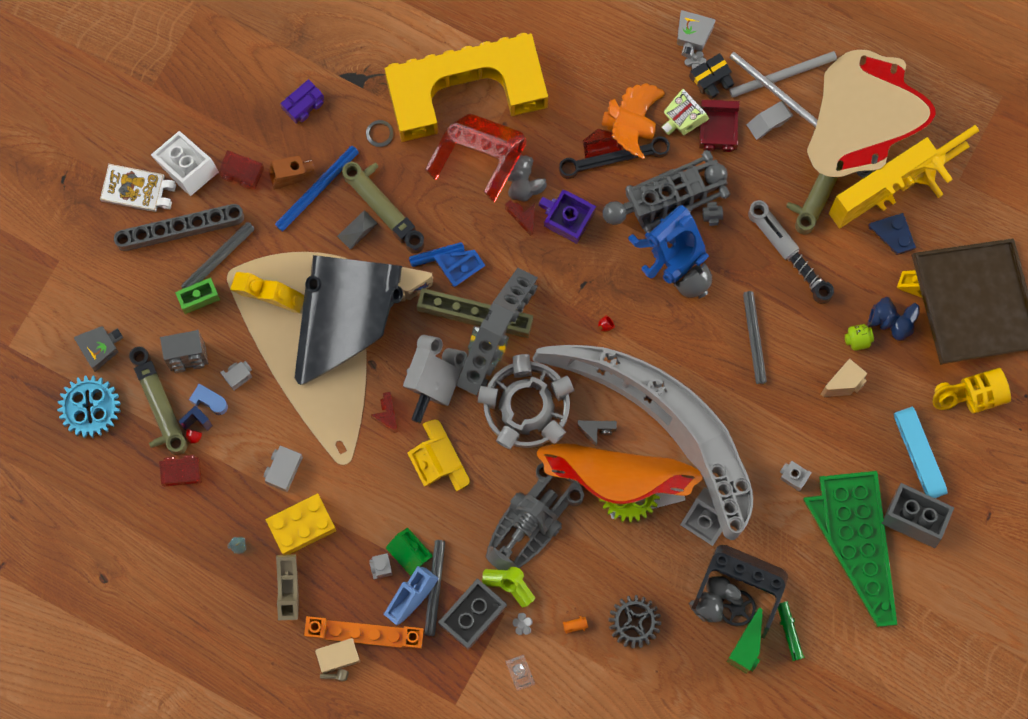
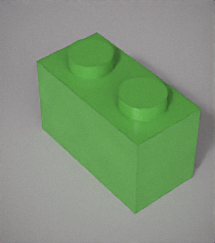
(197, 296)

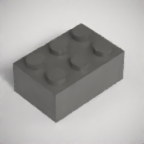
(184, 351)
(918, 515)
(472, 614)

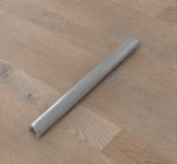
(785, 73)

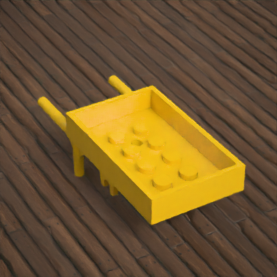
(912, 166)

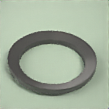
(383, 143)

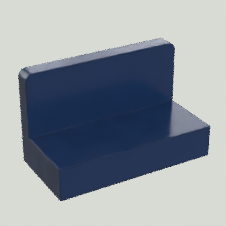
(194, 415)

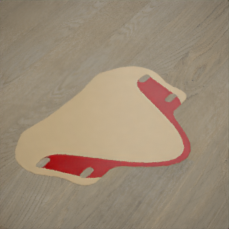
(865, 113)

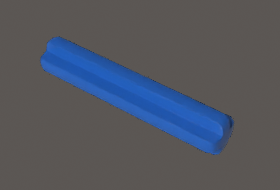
(427, 257)

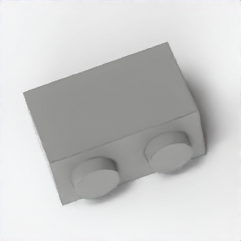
(283, 468)

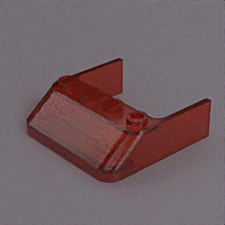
(483, 137)

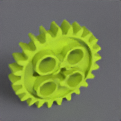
(631, 510)

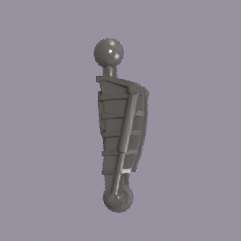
(715, 175)

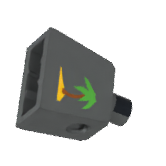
(98, 346)

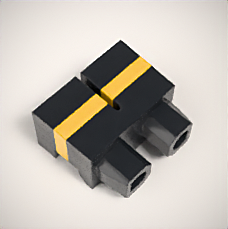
(711, 74)

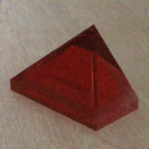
(600, 143)

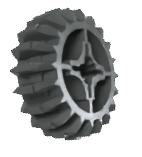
(639, 629)

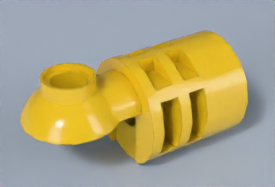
(978, 391)

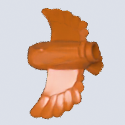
(629, 119)

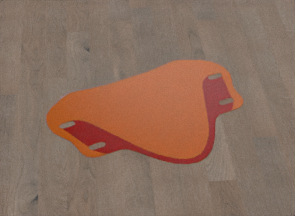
(618, 475)

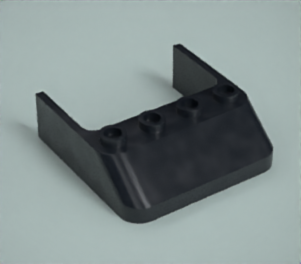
(750, 571)

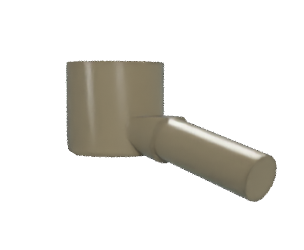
(342, 675)

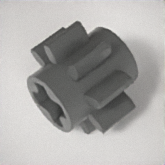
(712, 213)

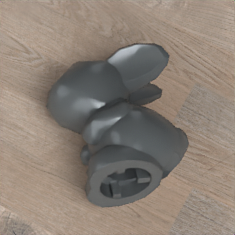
(521, 187)
(711, 602)

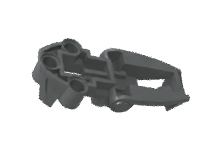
(531, 519)

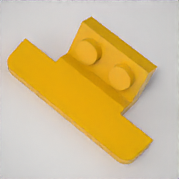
(438, 458)

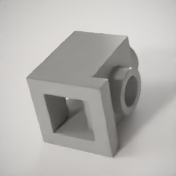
(237, 374)
(795, 482)
(380, 566)

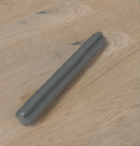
(219, 255)
(754, 336)
(433, 599)

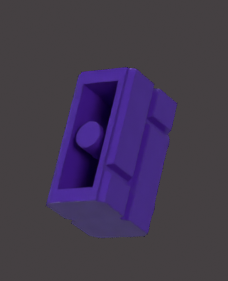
(302, 101)

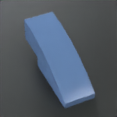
(410, 595)

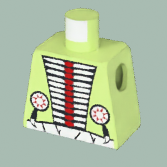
(683, 114)

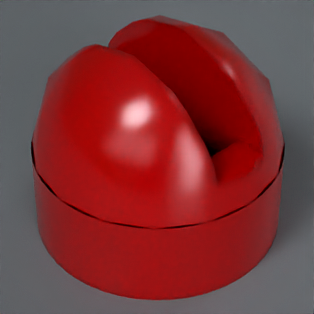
(606, 323)
(193, 436)

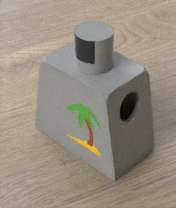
(693, 32)

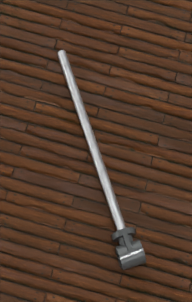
(789, 101)

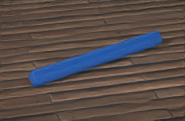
(316, 188)

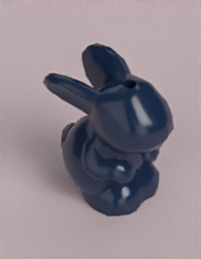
(887, 316)

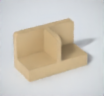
(337, 656)

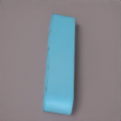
(920, 452)

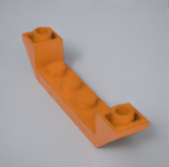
(363, 633)

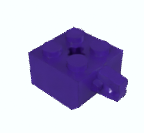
(561, 208)

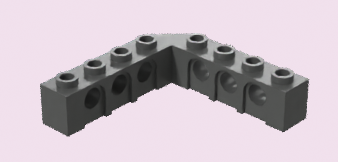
(502, 312)

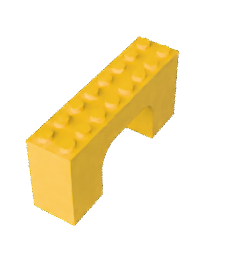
(507, 61)

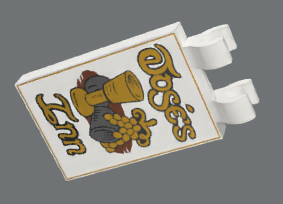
(136, 188)

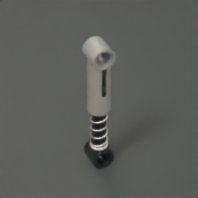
(789, 250)

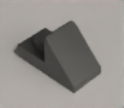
(590, 429)

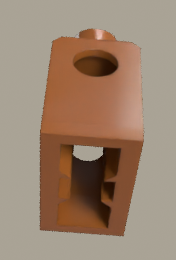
(288, 171)

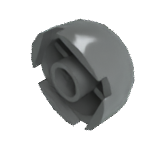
(695, 282)

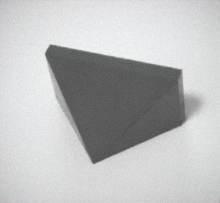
(357, 230)

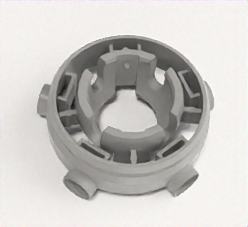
(510, 433)

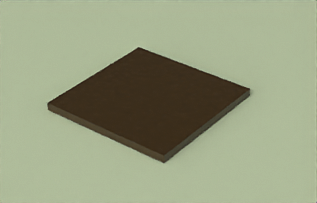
(974, 300)

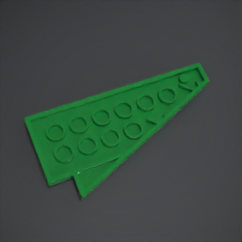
(852, 524)

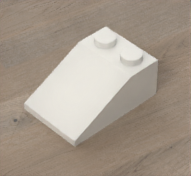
(185, 163)

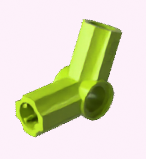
(511, 582)

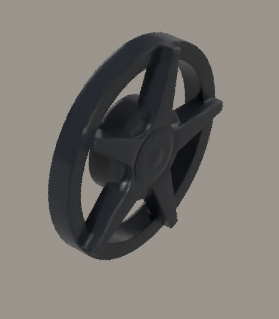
(737, 610)

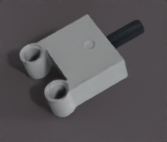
(431, 376)

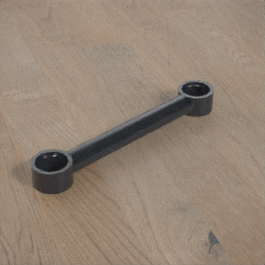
(611, 158)

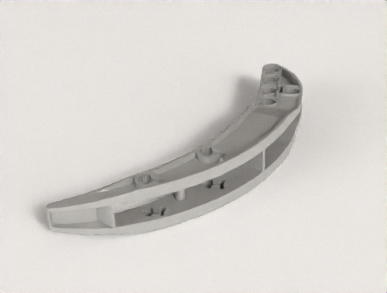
(679, 412)

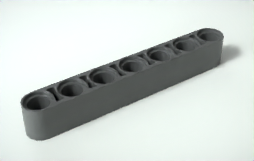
(170, 224)

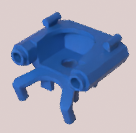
(687, 248)

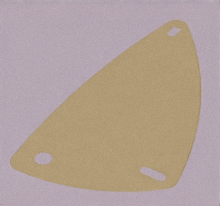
(330, 402)

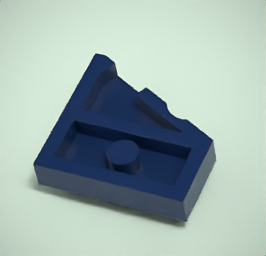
(895, 233)

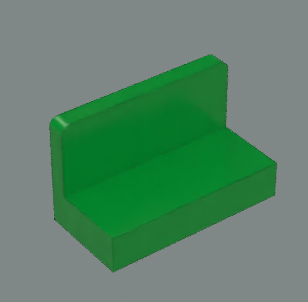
(408, 551)

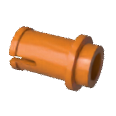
(575, 625)

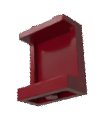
(722, 126)

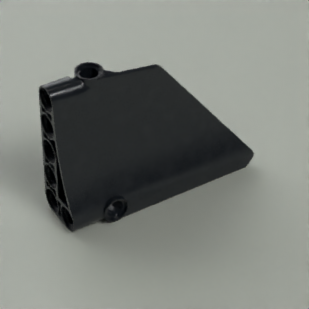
(343, 312)

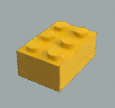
(301, 525)

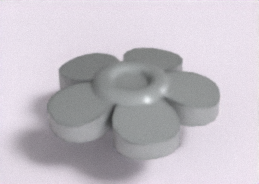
(696, 60)
(522, 624)

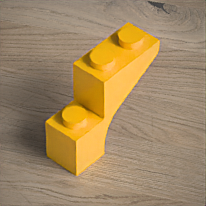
(268, 291)

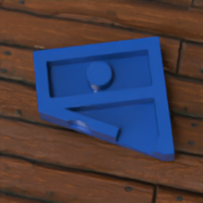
(459, 265)

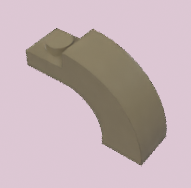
(287, 587)

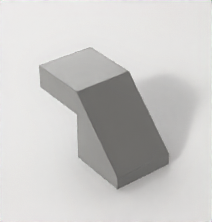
(769, 119)

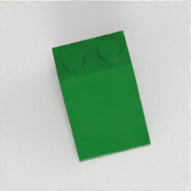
(748, 647)

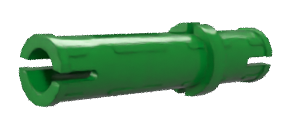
(790, 631)

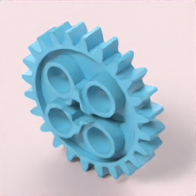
(106, 403)

